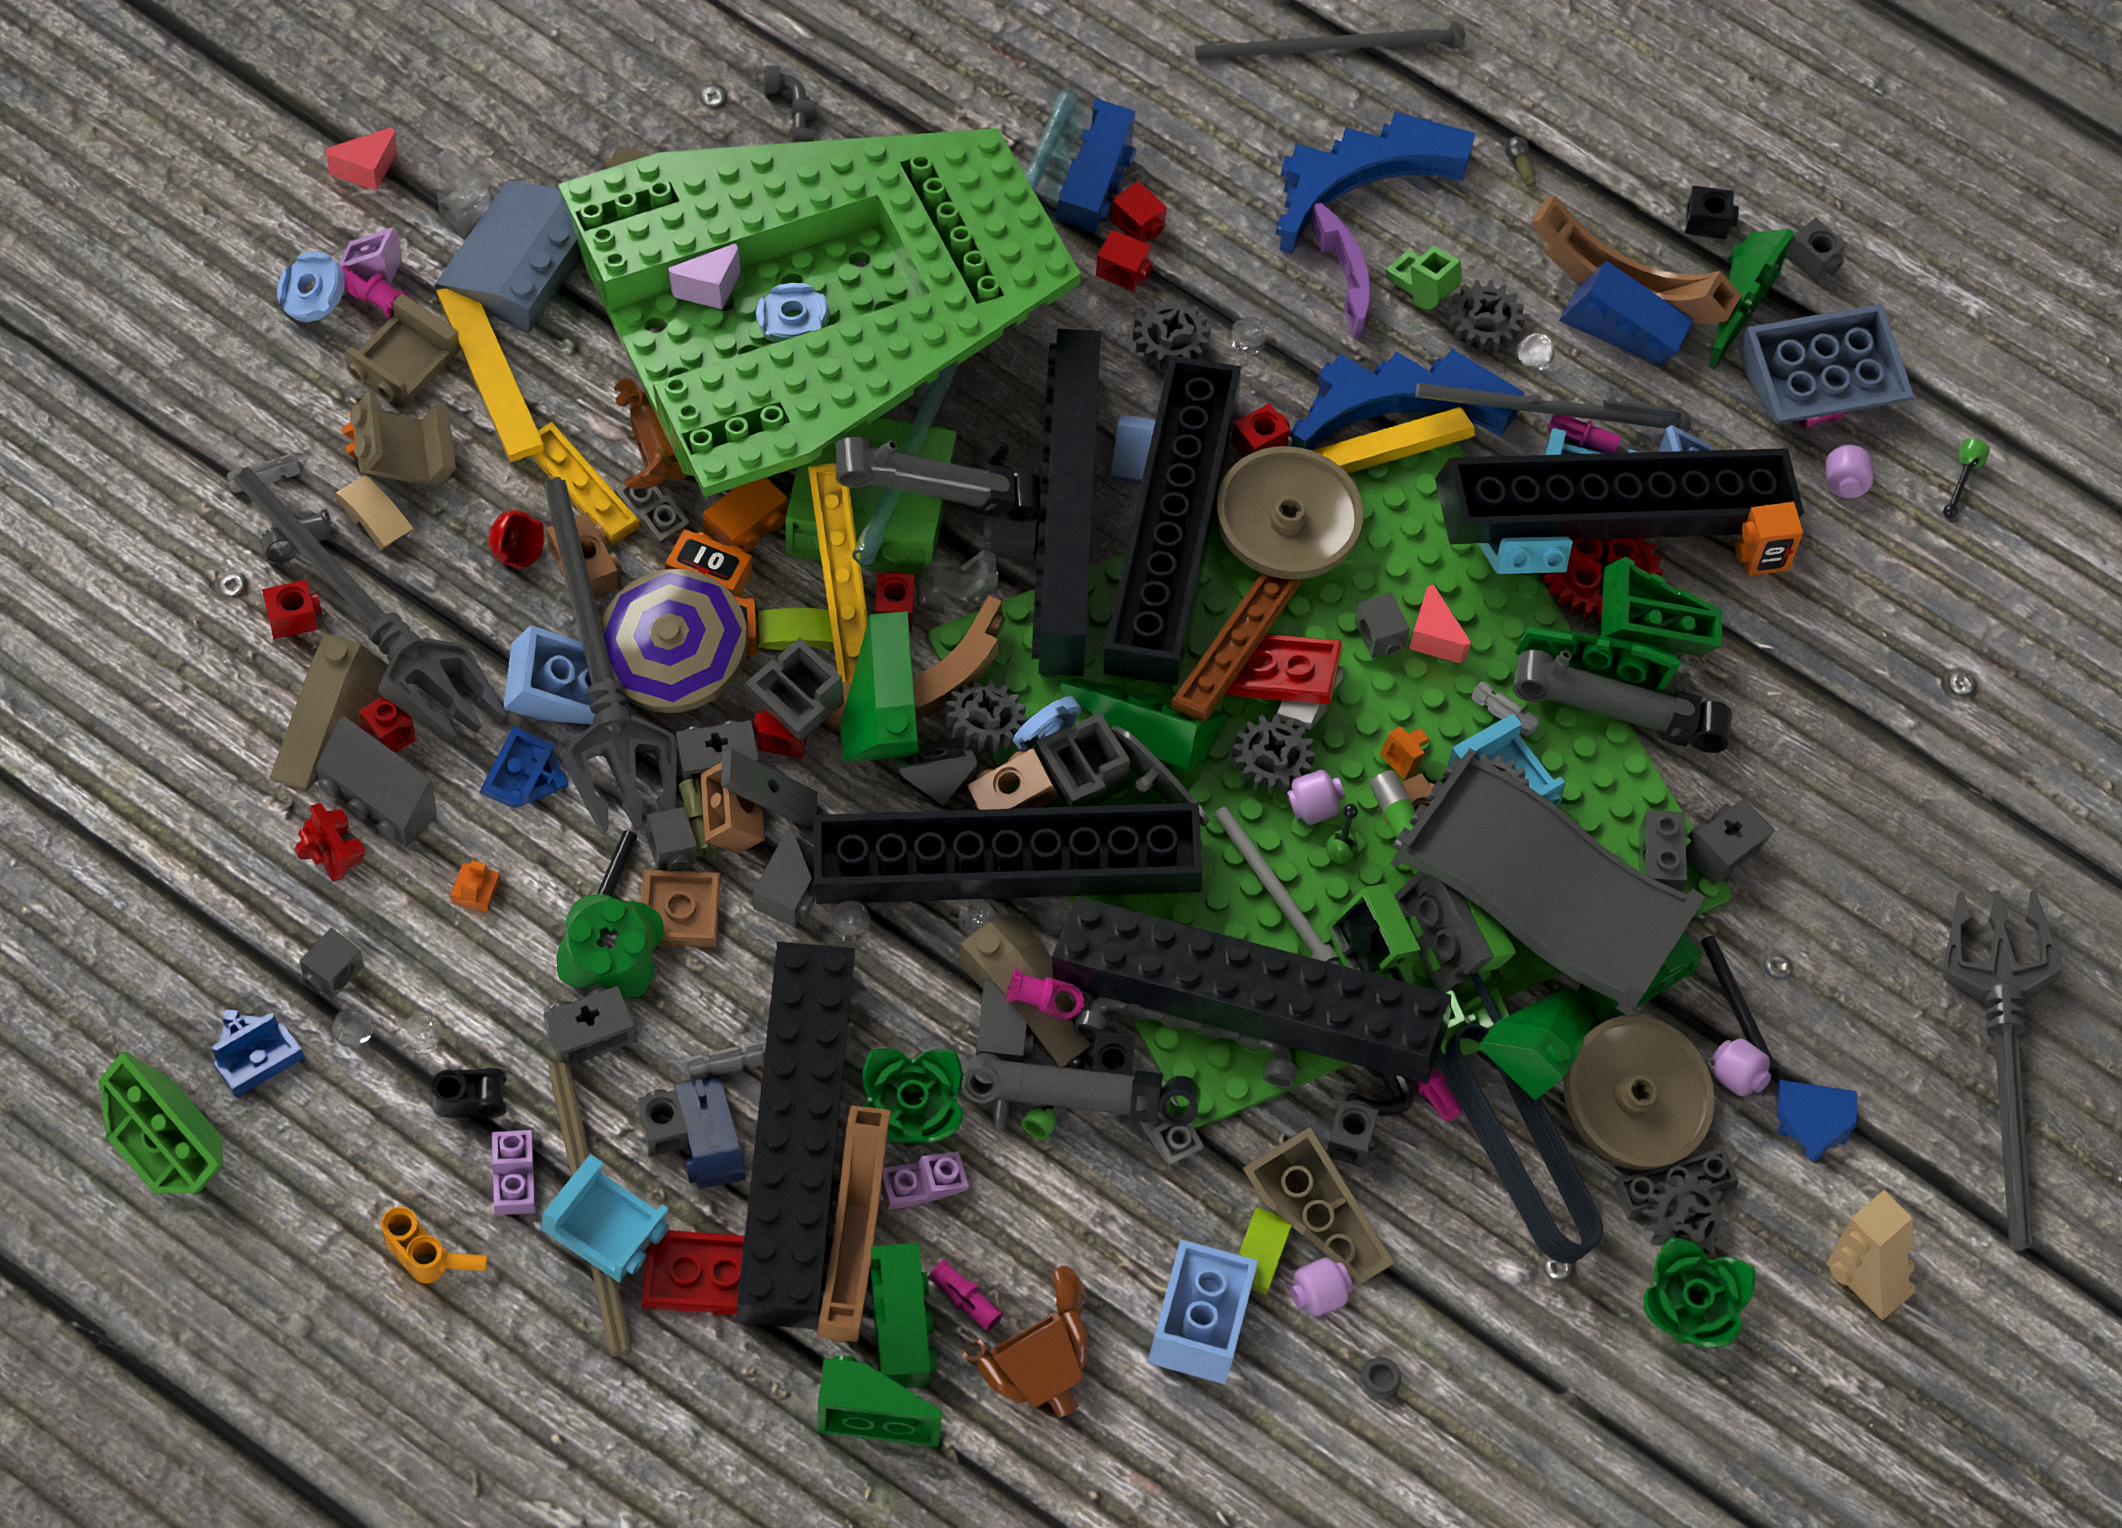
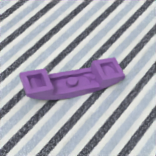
(1334, 235)

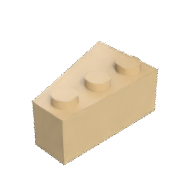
(1874, 1255)

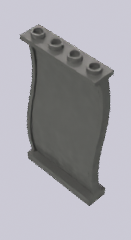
(1546, 880)

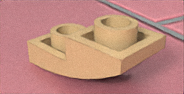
(374, 510)

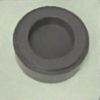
(1380, 1378)

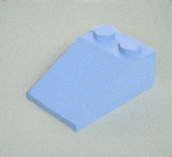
(548, 678)
(1202, 1311)

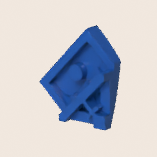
(524, 771)
(253, 1050)
(1815, 1115)

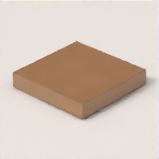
(686, 903)

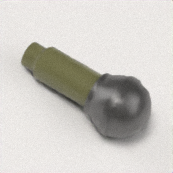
(1517, 151)

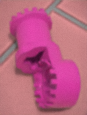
(373, 290)
(1043, 994)

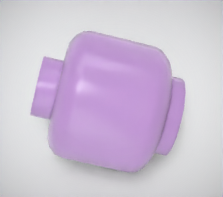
(1849, 471)
(1316, 797)
(1741, 1067)
(1321, 1287)

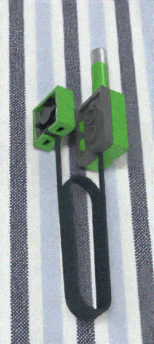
(1459, 949)

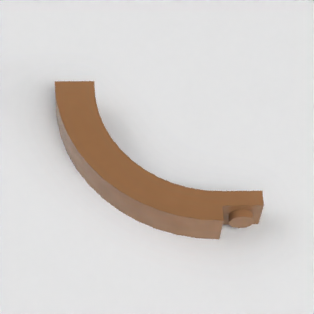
(1575, 250)
(961, 666)
(854, 1224)

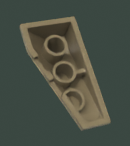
(338, 684)
(994, 954)
(1313, 1197)

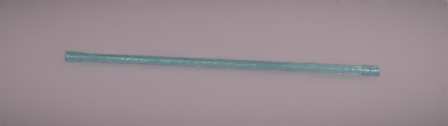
(873, 533)

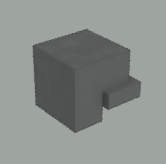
(798, 689)
(1085, 761)

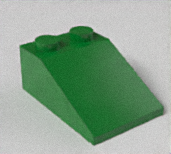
(869, 1405)

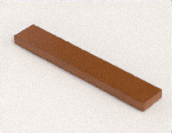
(1234, 646)

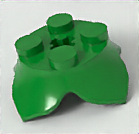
(628, 964)
(931, 1077)
(1722, 1284)

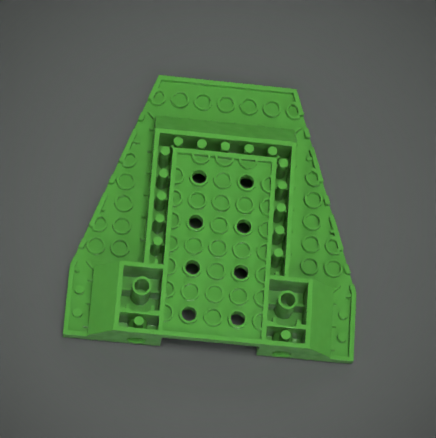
(950, 260)

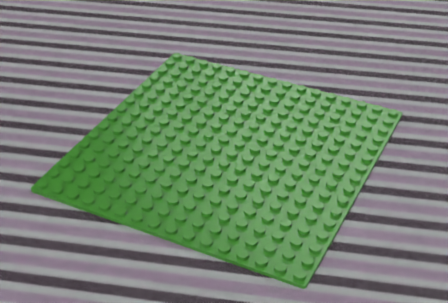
(1398, 552)

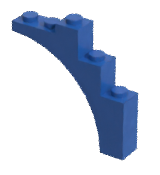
(1403, 149)
(1354, 394)

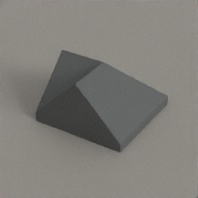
(940, 768)

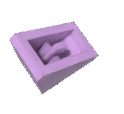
(374, 255)
(707, 277)

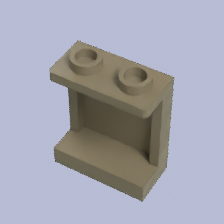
(404, 352)

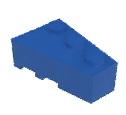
(1098, 167)
(1626, 315)

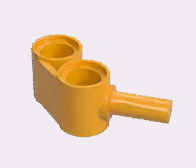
(417, 1242)

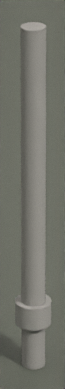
(1275, 888)

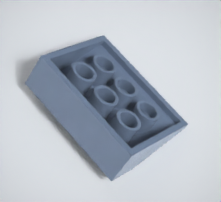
(516, 254)
(1825, 364)

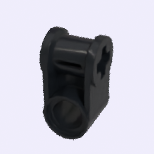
(472, 1093)

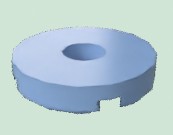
(324, 295)
(790, 297)
(1047, 721)

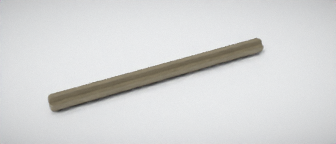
(577, 1153)

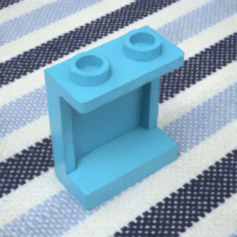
(1528, 554)
(1504, 740)
(604, 1221)

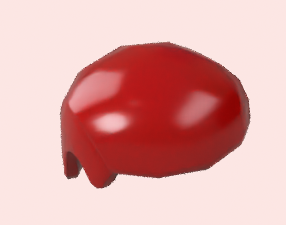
(516, 539)

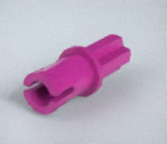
(1585, 433)
(1440, 1096)

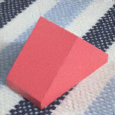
(364, 158)
(1438, 630)

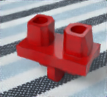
(323, 842)

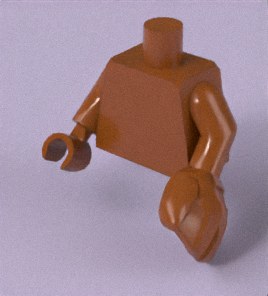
(649, 436)
(1045, 1357)

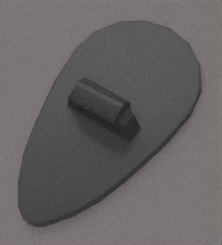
(1153, 773)

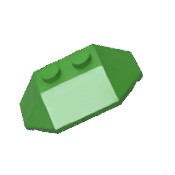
(158, 1128)

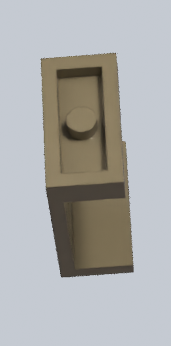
(403, 445)

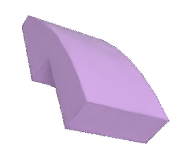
(513, 1172)
(923, 1182)

